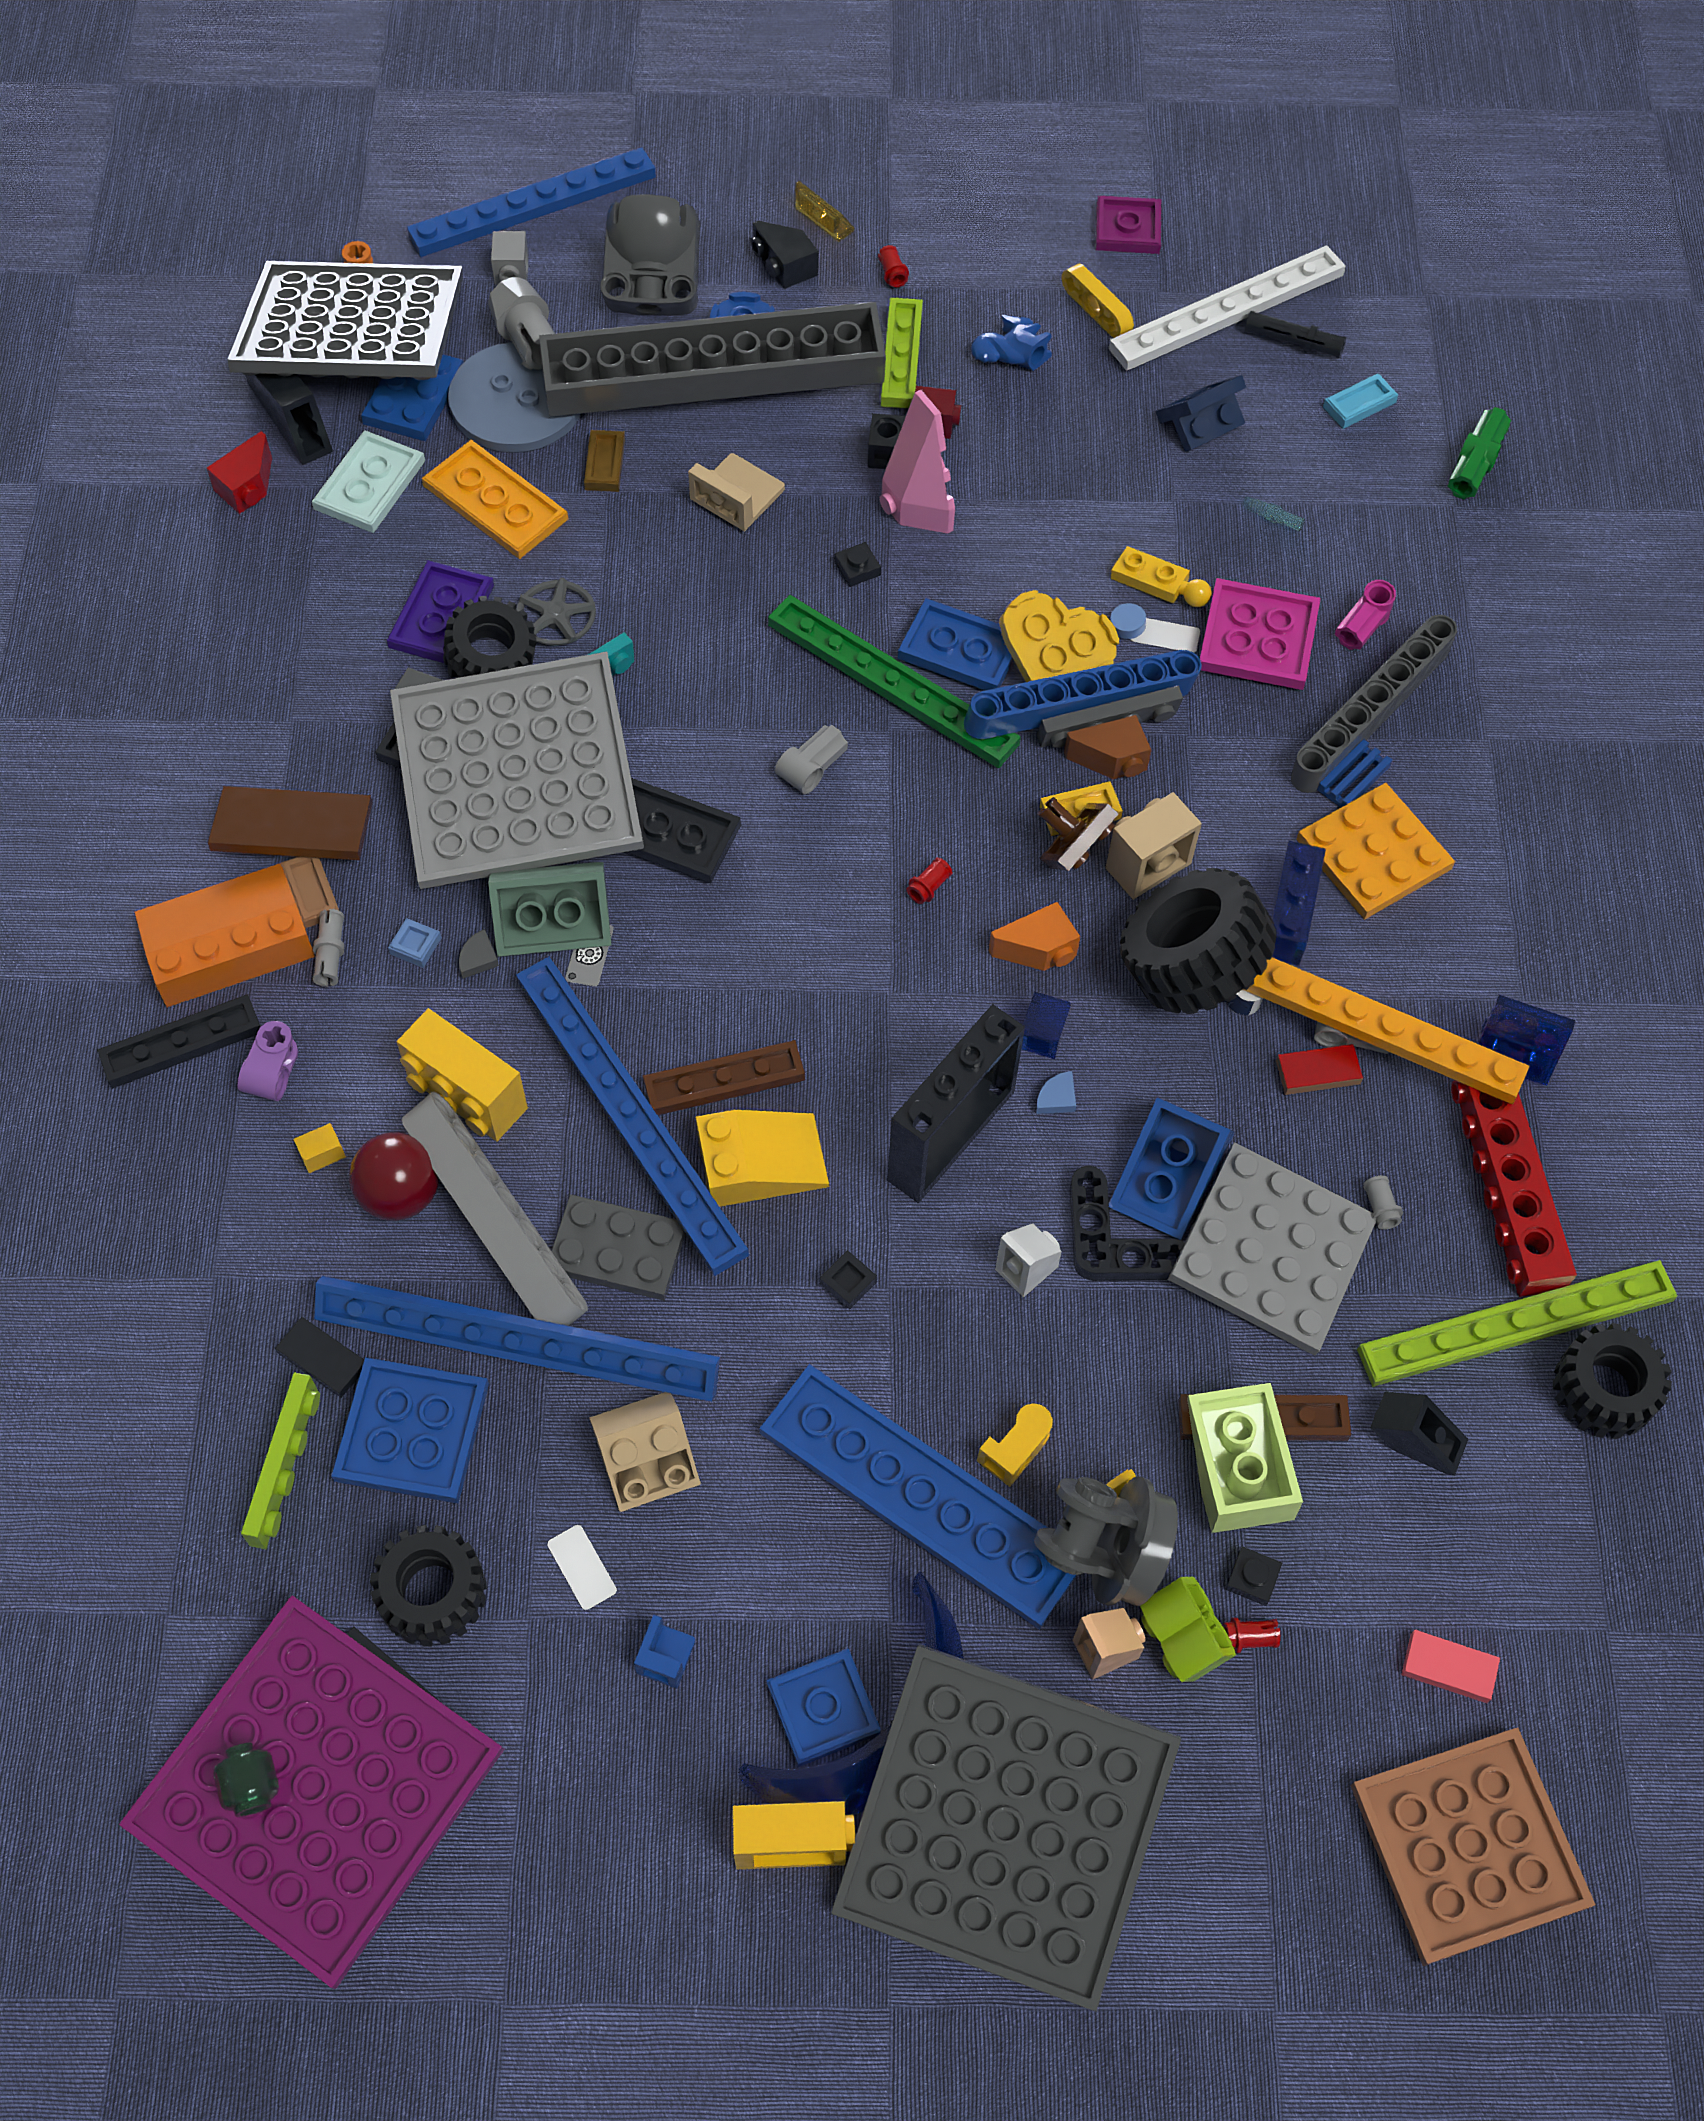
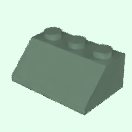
(550, 909)

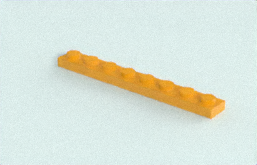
(1391, 1030)

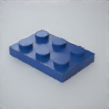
(410, 404)
(957, 646)

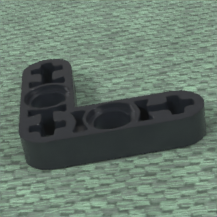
(1110, 1250)

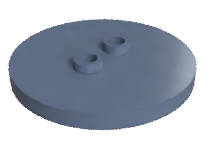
(504, 402)

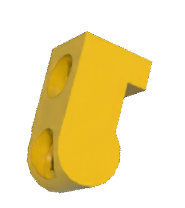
(1019, 1446)

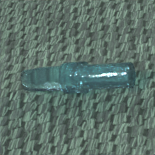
(1274, 513)

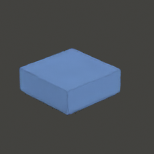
(414, 943)

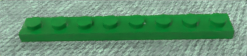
(886, 677)

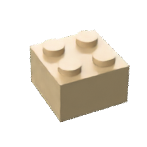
(1152, 844)

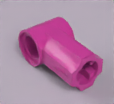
(1367, 614)

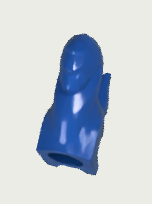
(1016, 347)

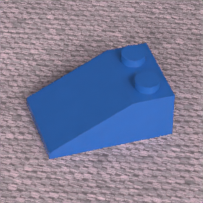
(1170, 1168)

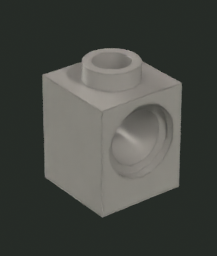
(509, 255)

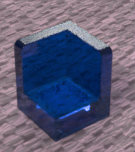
(1045, 1024)

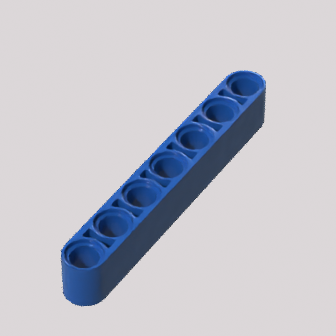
(1076, 692)

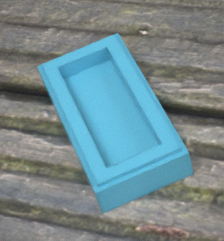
(1360, 400)

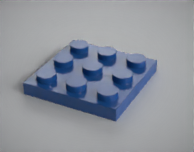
(410, 1430)

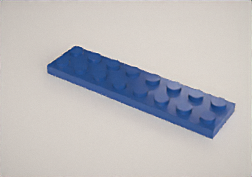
(917, 1493)

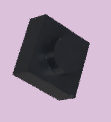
(857, 564)
(848, 1279)
(1254, 1576)

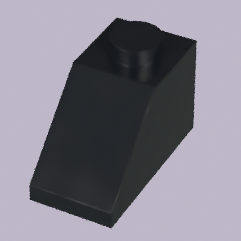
(1419, 1431)

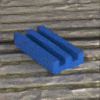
(1371, 756)

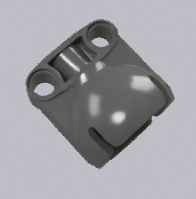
(651, 256)

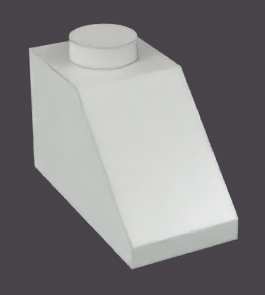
(1027, 1257)

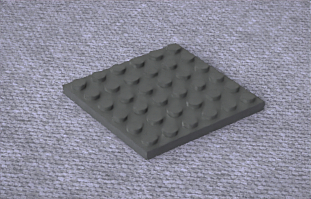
(347, 320)
(1007, 1826)

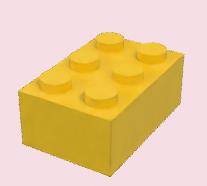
(463, 1073)

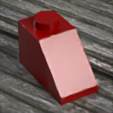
(243, 473)

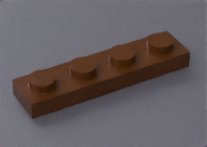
(724, 1077)
(1301, 1417)

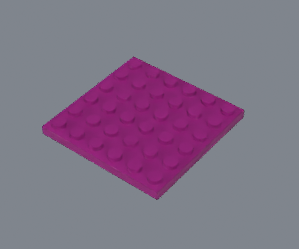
(363, 1798)

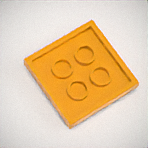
(1376, 850)

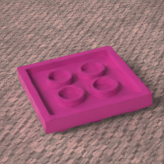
(1259, 634)

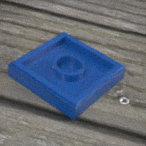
(823, 1707)

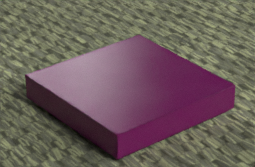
(1128, 224)

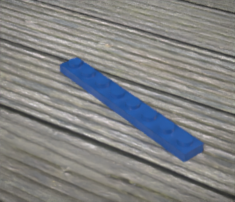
(531, 202)

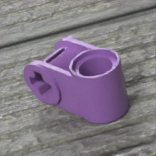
(269, 1062)

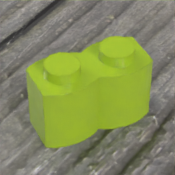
(1187, 1630)

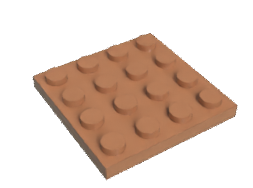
(1471, 1846)

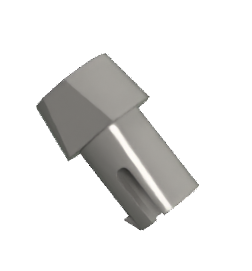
(521, 318)

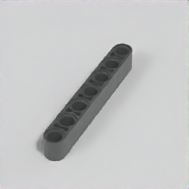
(1374, 702)

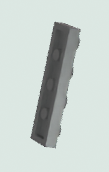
(1155, 705)

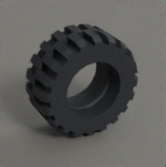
(1198, 941)

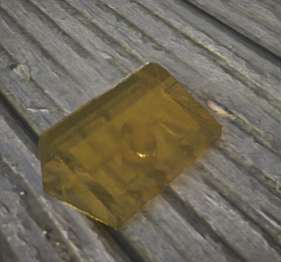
(821, 212)

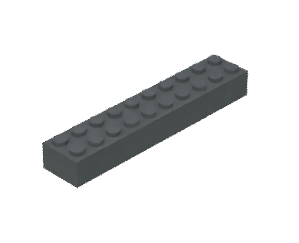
(712, 358)

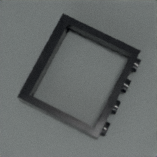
(954, 1103)

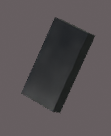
(321, 1356)

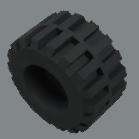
(492, 621)
(1633, 1360)
(407, 1559)

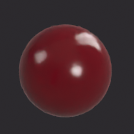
(393, 1177)

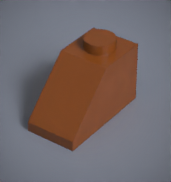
(1110, 748)

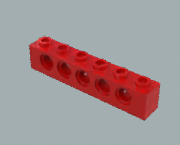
(1530, 1192)

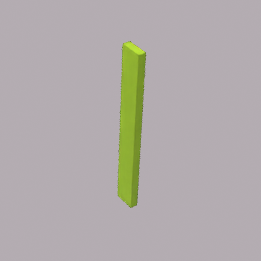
(1516, 1323)

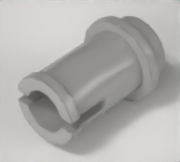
(1382, 1202)

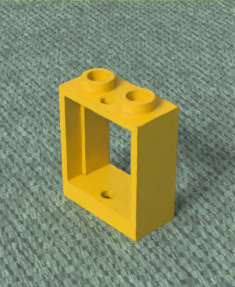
(792, 1835)

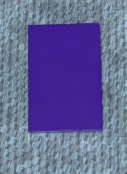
(431, 603)

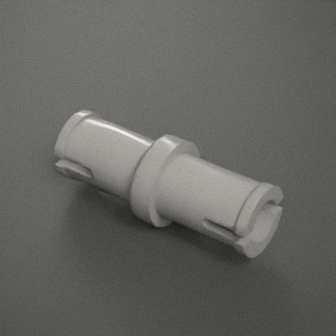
(328, 947)

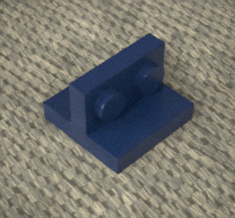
(1205, 412)

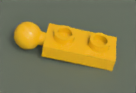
(1159, 578)

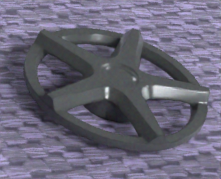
(557, 613)

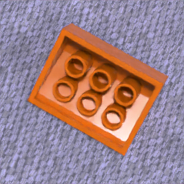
(223, 935)

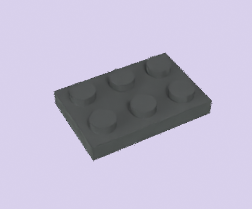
(618, 1247)

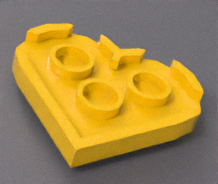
(1054, 640)

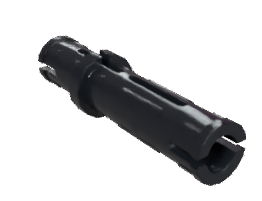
(1295, 334)

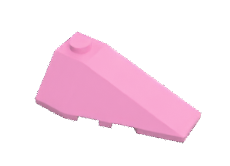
(916, 472)

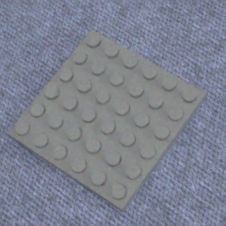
(515, 770)

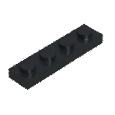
(179, 1041)

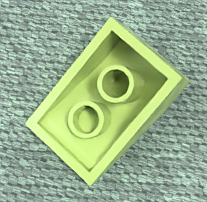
(1243, 1458)

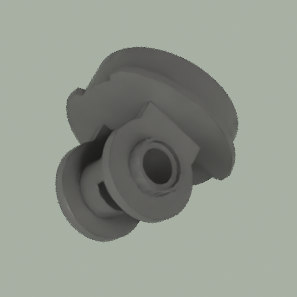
(1130, 1551)

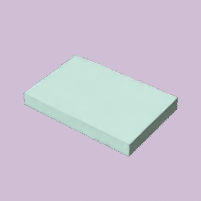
(368, 481)

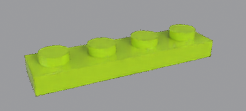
(901, 352)
(277, 1475)

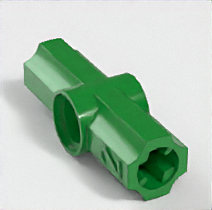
(1479, 453)

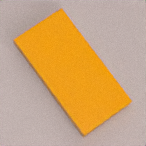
(495, 499)

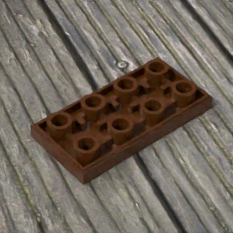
(290, 823)

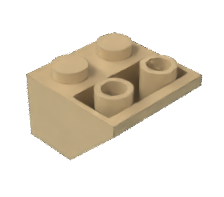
(645, 1451)

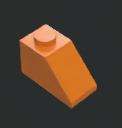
(1037, 940)

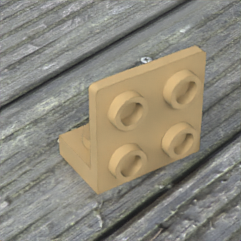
(734, 490)

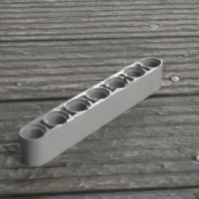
(494, 1213)

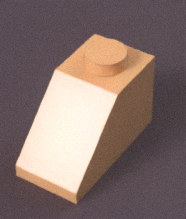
(1108, 1641)

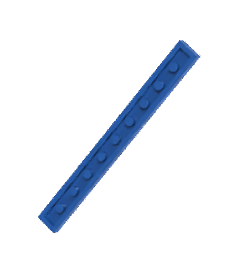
(633, 1117)
(517, 1338)

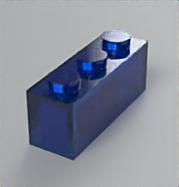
(1296, 900)

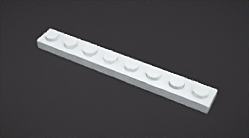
(1226, 307)

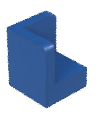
(664, 1653)

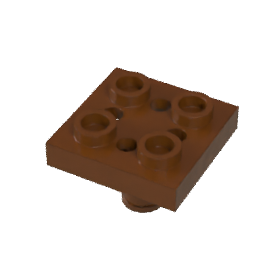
(1075, 832)

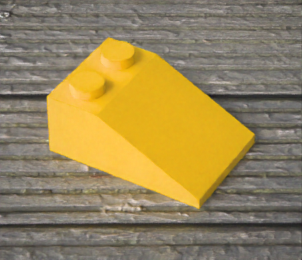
(760, 1154)

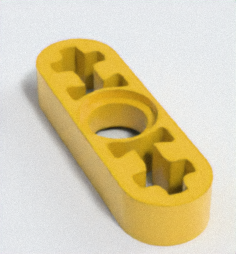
(1097, 300)

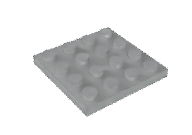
(1273, 1248)

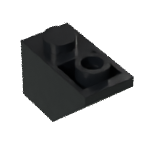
(786, 252)

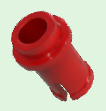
(895, 272)
(922, 888)
(1252, 1633)

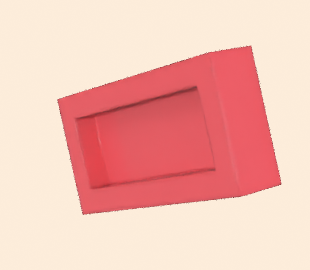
(1450, 1666)

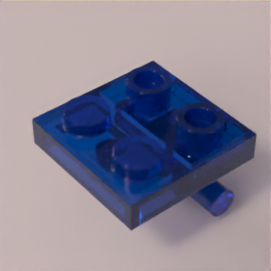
(1527, 1036)

